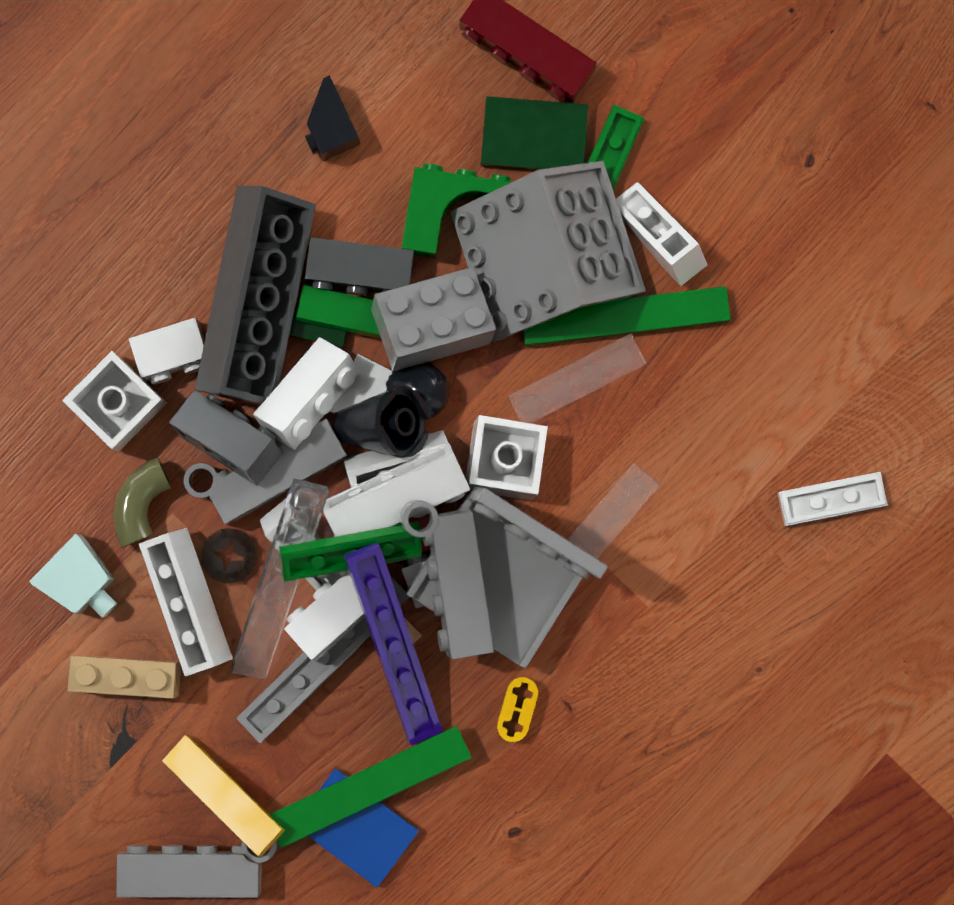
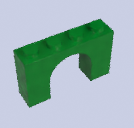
(432, 196)

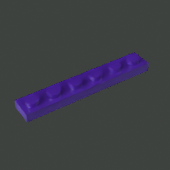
(393, 643)

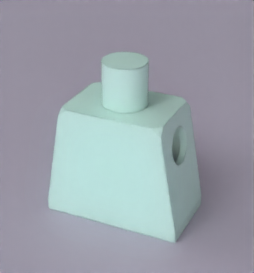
(77, 578)

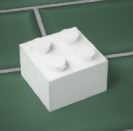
(114, 401)
(506, 457)

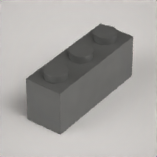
(357, 266)
(226, 436)

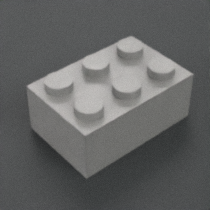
(433, 319)

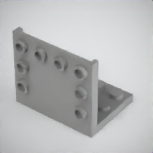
(548, 246)
(524, 573)

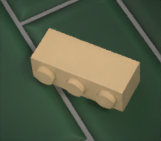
(124, 676)

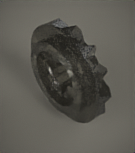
(238, 569)

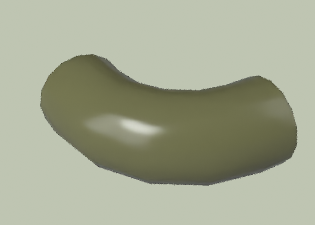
(134, 501)

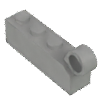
(238, 497)
(457, 578)
(190, 872)

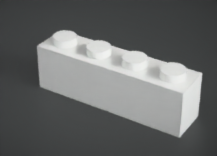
(379, 501)
(185, 601)

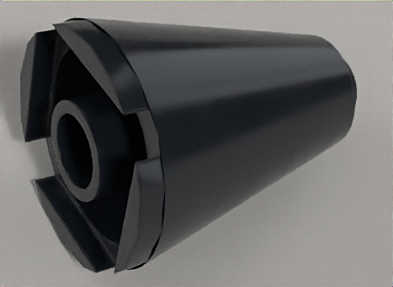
(385, 423)

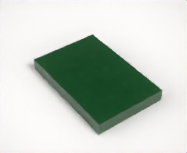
(533, 133)

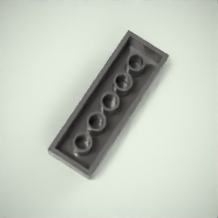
(255, 295)

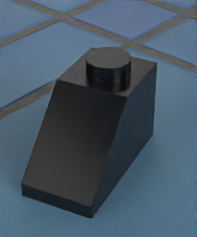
(330, 124)

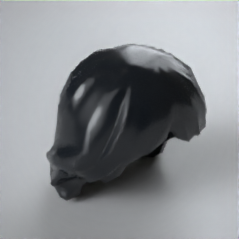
(427, 381)

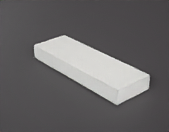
(832, 498)

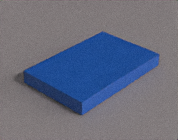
(367, 839)

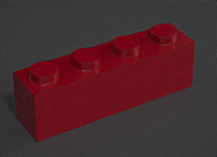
(527, 46)

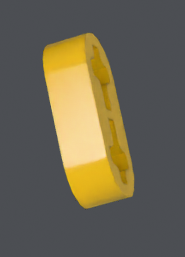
(509, 707)

